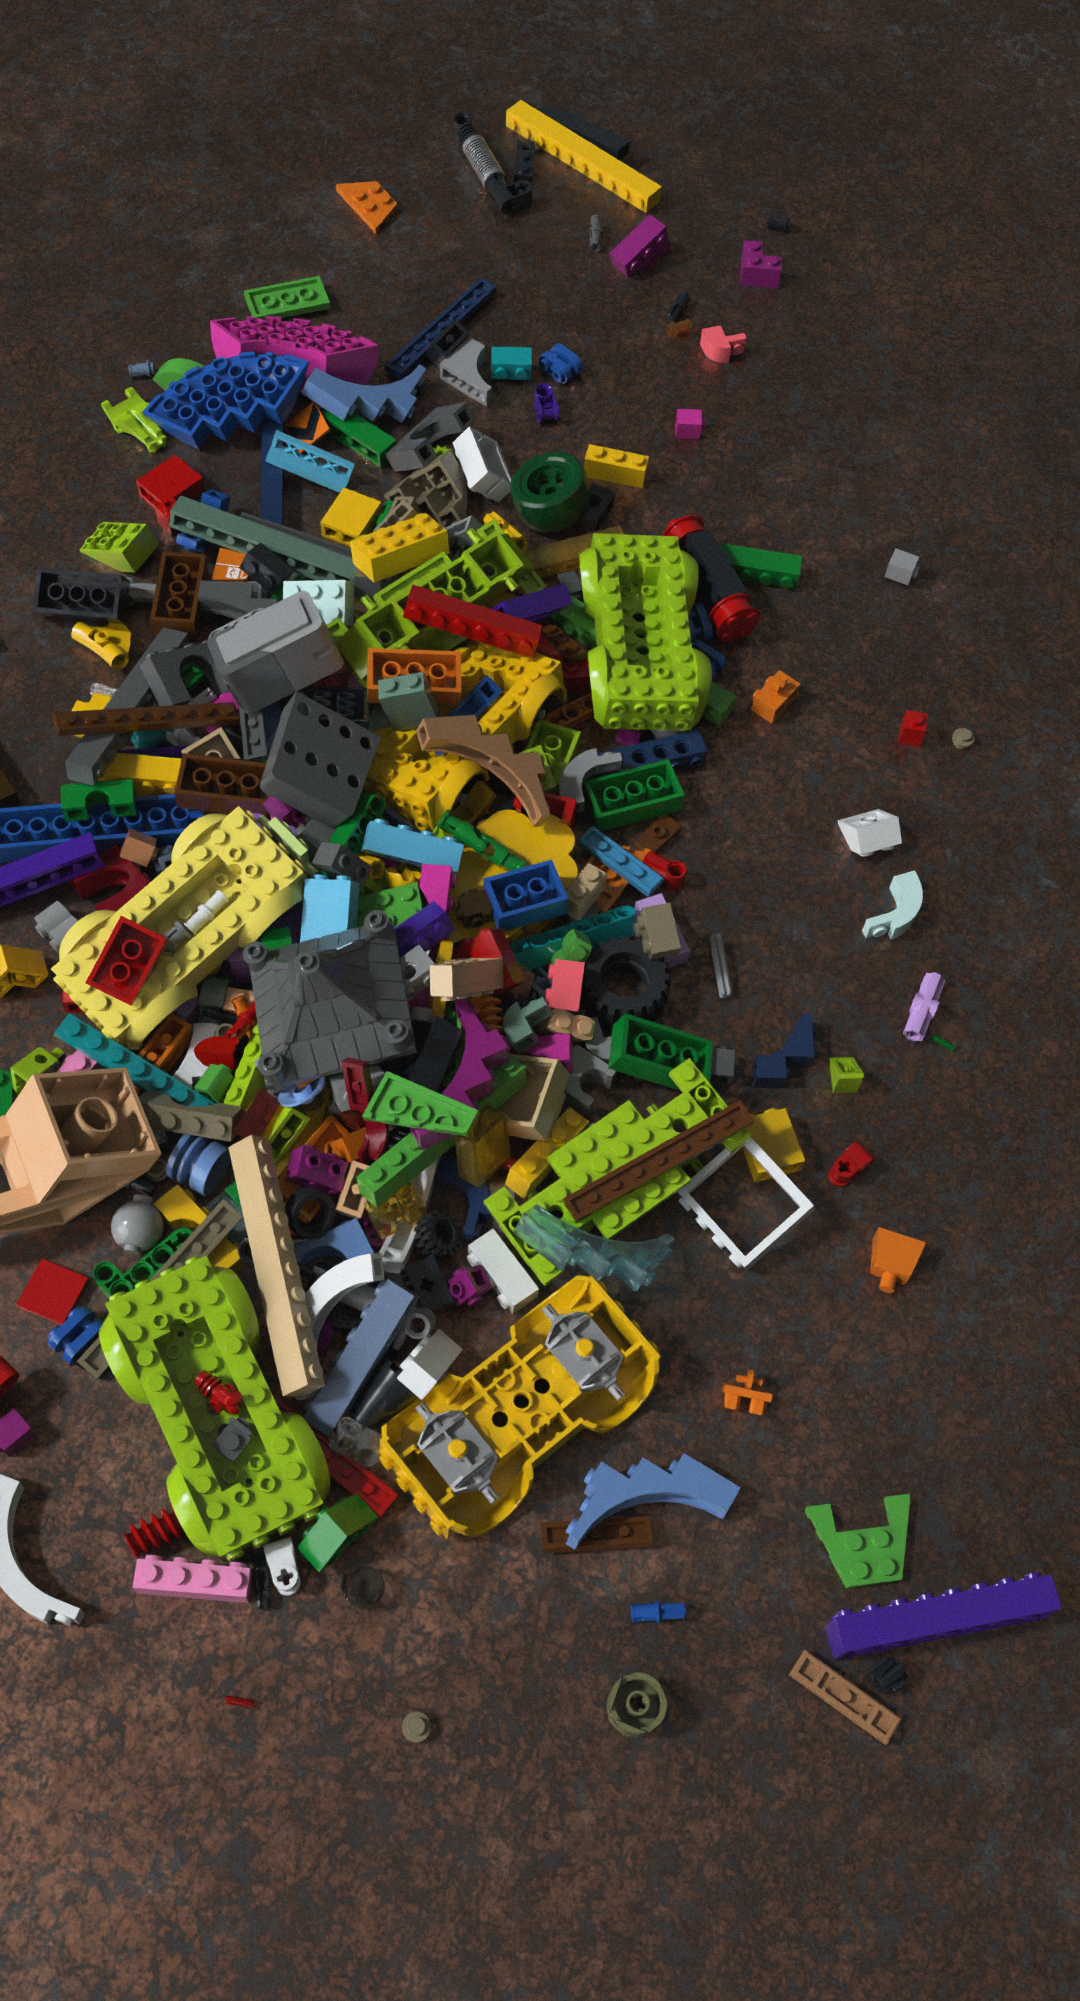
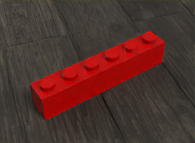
(472, 621)

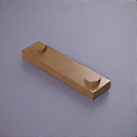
(845, 1697)

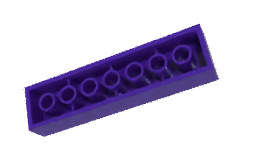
(942, 1616)

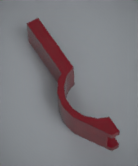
(359, 1094)

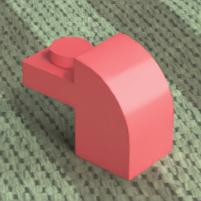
(721, 347)

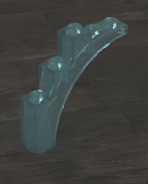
(600, 1257)

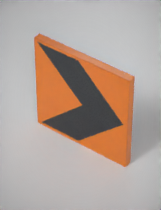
(308, 425)

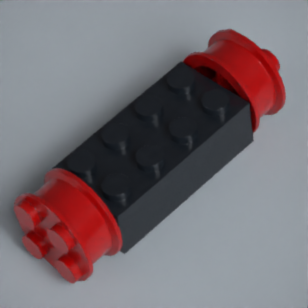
(718, 583)

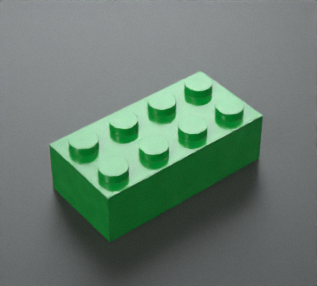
(633, 795)
(653, 1050)

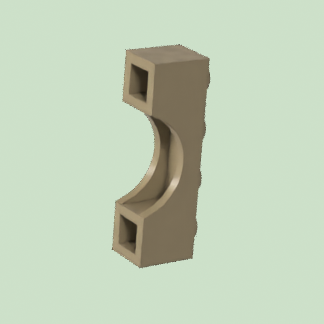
(208, 1121)

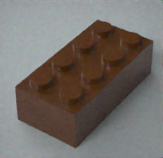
(177, 593)
(220, 785)

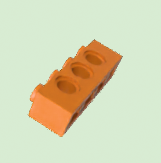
(167, 1044)

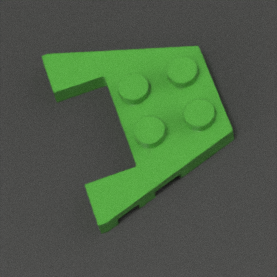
(866, 1554)

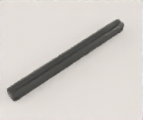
(298, 534)

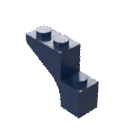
(799, 1051)

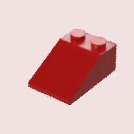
(127, 961)

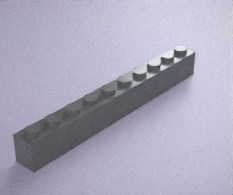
(97, 751)

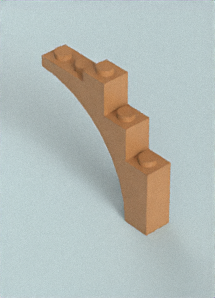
(494, 752)

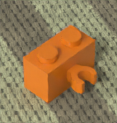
(775, 696)

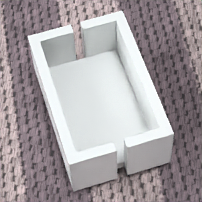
(483, 464)

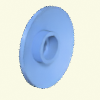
(295, 1096)

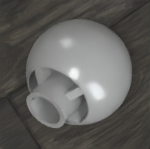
(137, 1225)

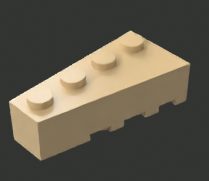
(466, 977)

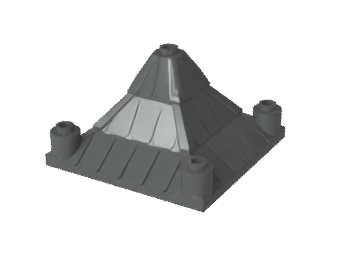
(330, 1002)

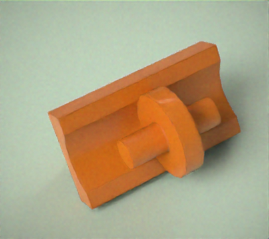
(758, 1398)

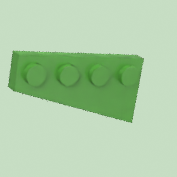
(414, 1106)

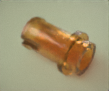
(674, 329)

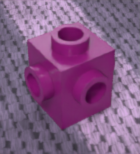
(469, 1285)

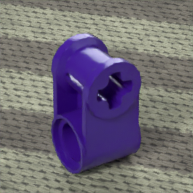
(545, 403)

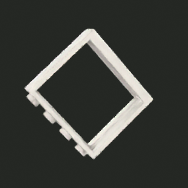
(720, 1237)

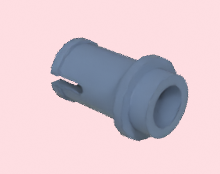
(142, 369)

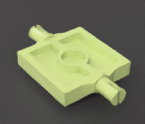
(296, 847)

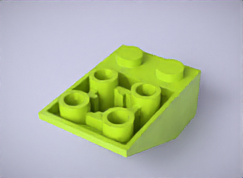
(121, 545)

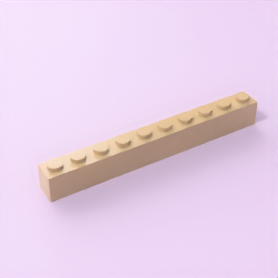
(276, 1267)

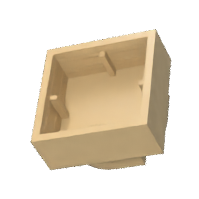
(540, 1101)

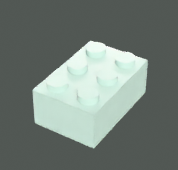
(331, 597)

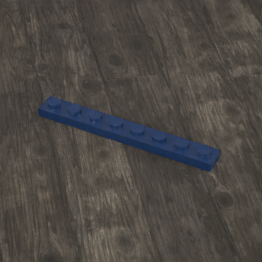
(460, 310)

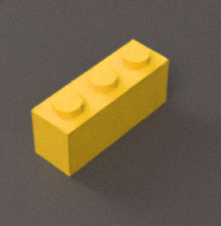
(616, 466)

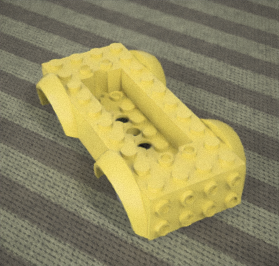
(209, 856)

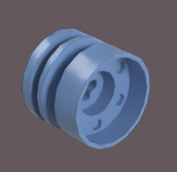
(198, 1163)

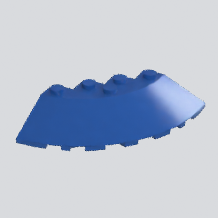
(229, 395)

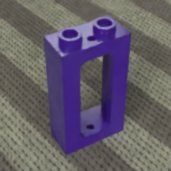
(538, 604)

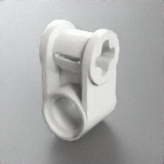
(282, 1562)

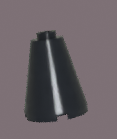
(382, 1396)

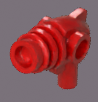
(222, 1396)

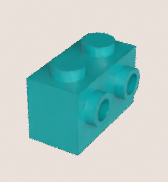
(511, 363)

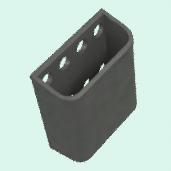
(315, 765)

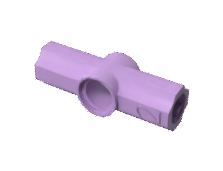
(924, 1006)

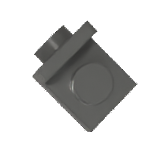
(234, 1438)

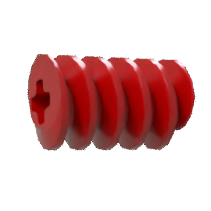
(153, 1532)

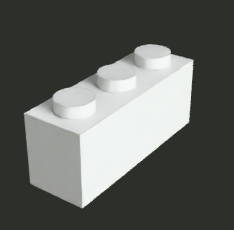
(504, 1271)
(428, 1362)

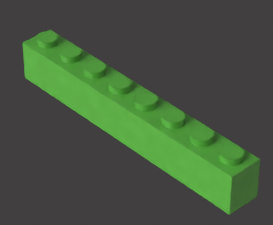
(407, 1159)

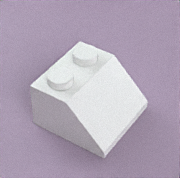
(871, 832)

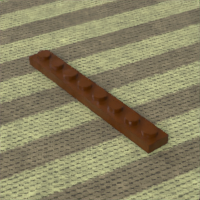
(145, 718)
(658, 1161)

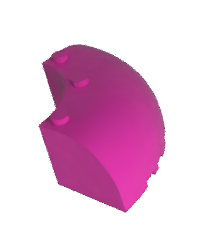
(324, 347)

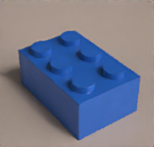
(526, 895)

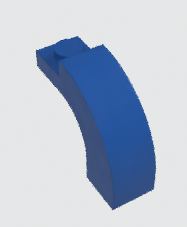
(214, 499)

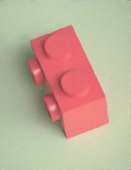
(566, 985)

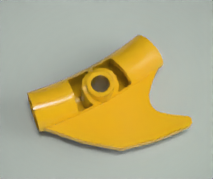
(109, 642)

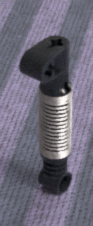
(508, 197)

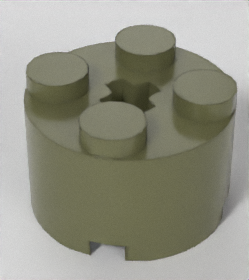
(651, 1698)

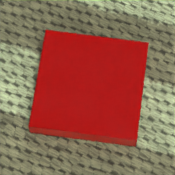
(52, 1292)

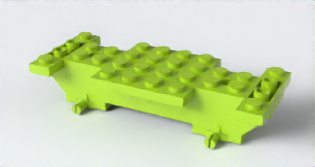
(461, 579)
(606, 1147)

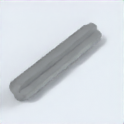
(720, 966)

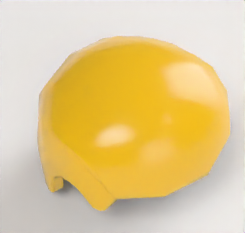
(397, 879)

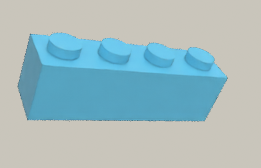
(411, 847)

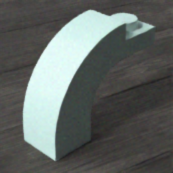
(908, 897)

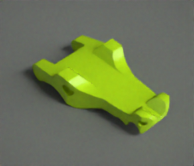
(129, 418)

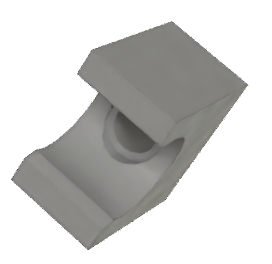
(586, 1069)

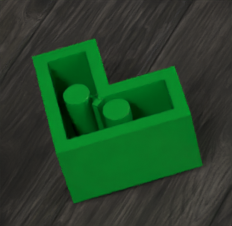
(336, 1530)

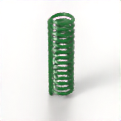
(945, 1043)

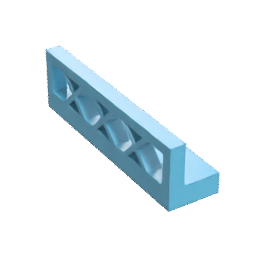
(308, 465)

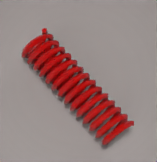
(239, 1700)

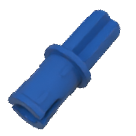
(657, 1611)

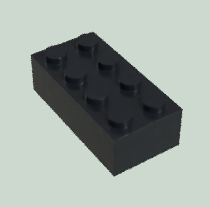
(81, 595)

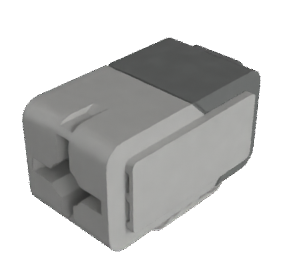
(274, 652)

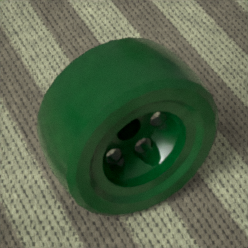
(557, 504)

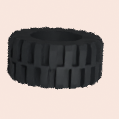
(629, 957)

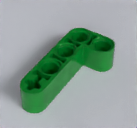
(147, 1265)

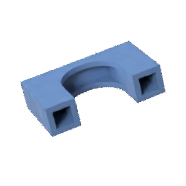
(340, 1242)

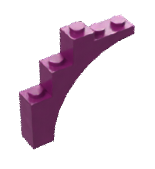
(475, 1076)

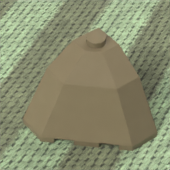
(437, 489)

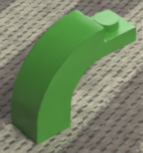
(173, 371)

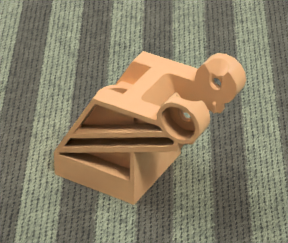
(71, 1146)

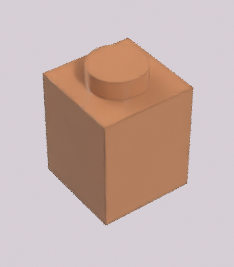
(139, 848)

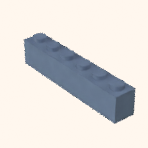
(360, 1357)

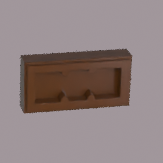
(658, 834)

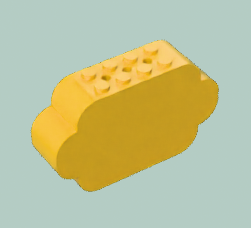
(527, 842)

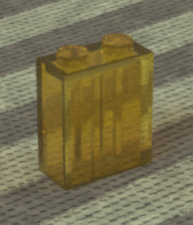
(485, 1147)

